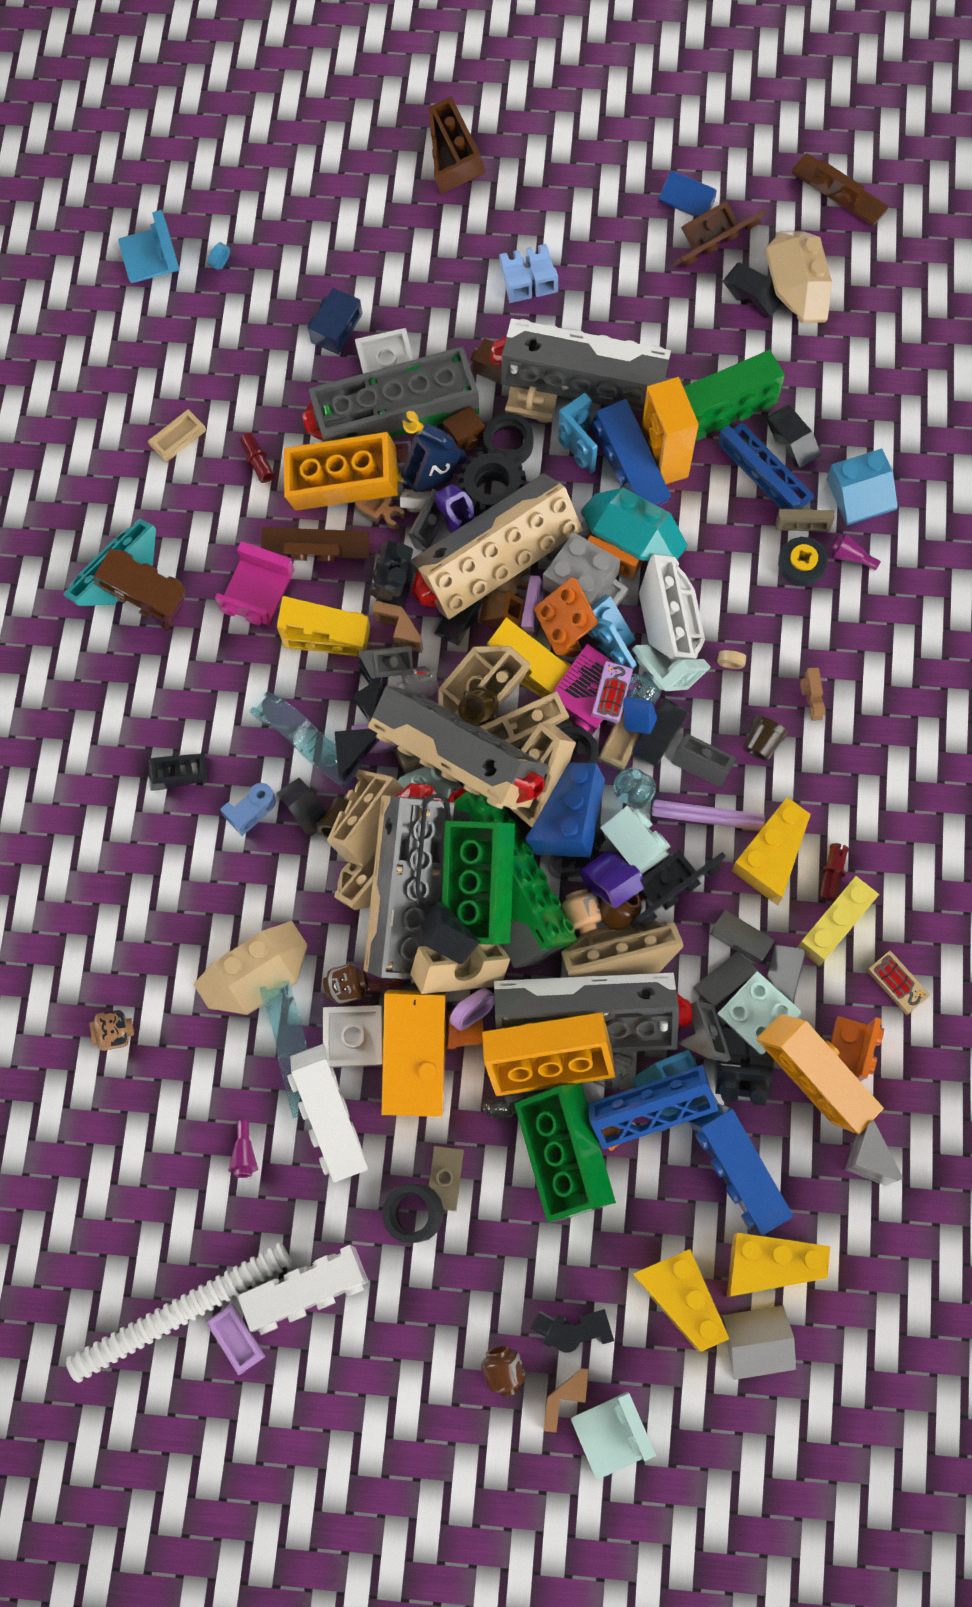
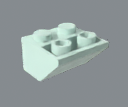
(634, 839)

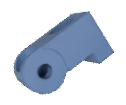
(250, 809)

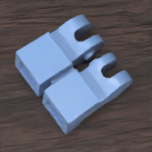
(539, 274)

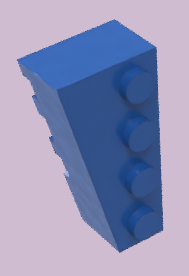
(629, 453)
(742, 1170)

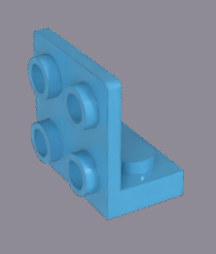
(149, 252)
(573, 425)
(612, 632)

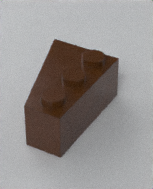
(453, 147)
(140, 586)

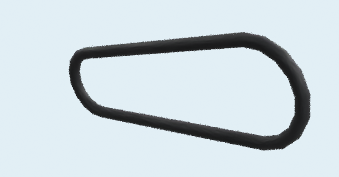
(421, 843)

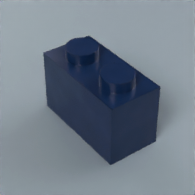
(335, 320)

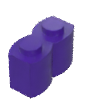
(455, 506)
(612, 879)

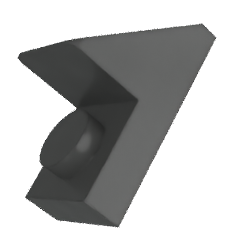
(708, 1033)

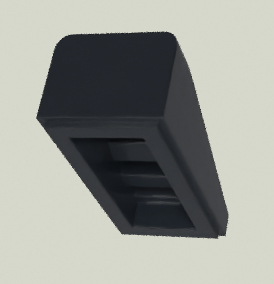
(176, 761)

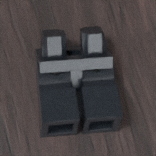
(392, 574)
(743, 1077)
(567, 1336)

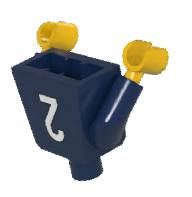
(430, 457)

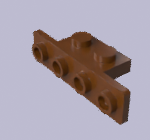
(840, 188)
(711, 228)
(316, 543)

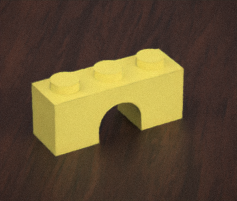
(838, 921)

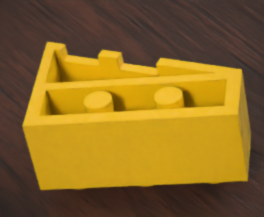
(322, 628)
(545, 668)
(772, 853)
(771, 1263)
(685, 1299)

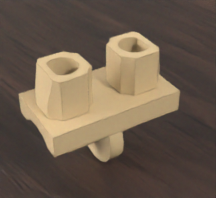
(531, 404)

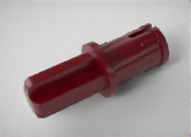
(256, 457)
(834, 872)

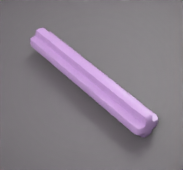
(708, 815)

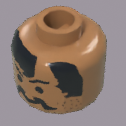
(111, 1030)

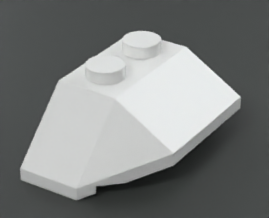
(670, 609)

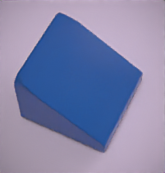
(639, 715)

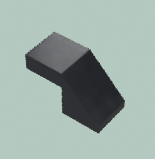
(748, 283)
(792, 430)
(368, 697)
(668, 724)

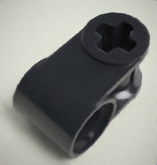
(575, 863)

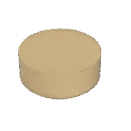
(731, 659)

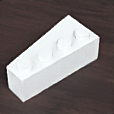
(327, 1114)
(303, 1289)

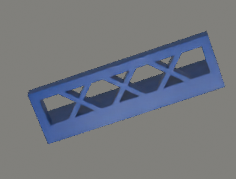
(763, 473)
(649, 1102)

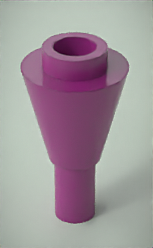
(847, 549)
(243, 1159)

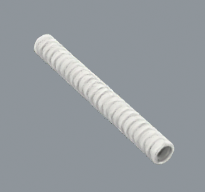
(178, 1312)

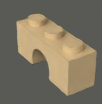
(438, 973)

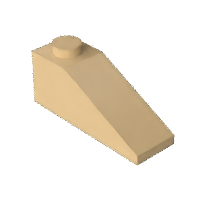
(520, 724)

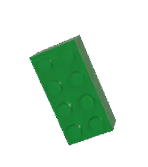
(735, 392)
(480, 877)
(564, 1152)

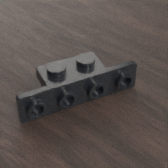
(668, 881)

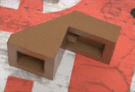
(405, 632)
(572, 1389)

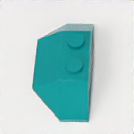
(633, 524)
(136, 540)

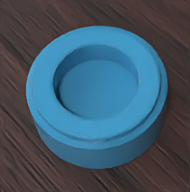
(219, 256)

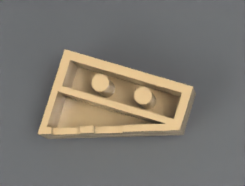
(554, 749)
(357, 827)

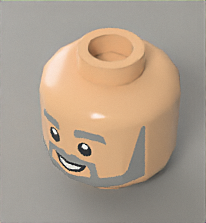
(582, 910)

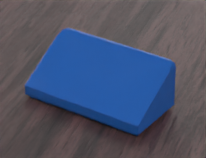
(687, 194)

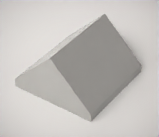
(872, 1158)
(760, 1342)

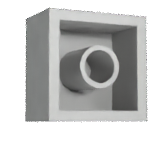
(587, 563)

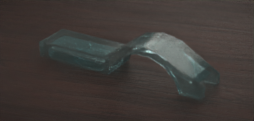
(301, 735)
(287, 1034)

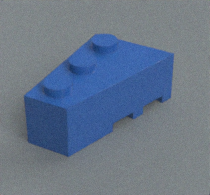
(570, 813)

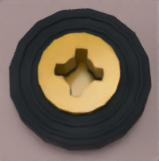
(802, 571)

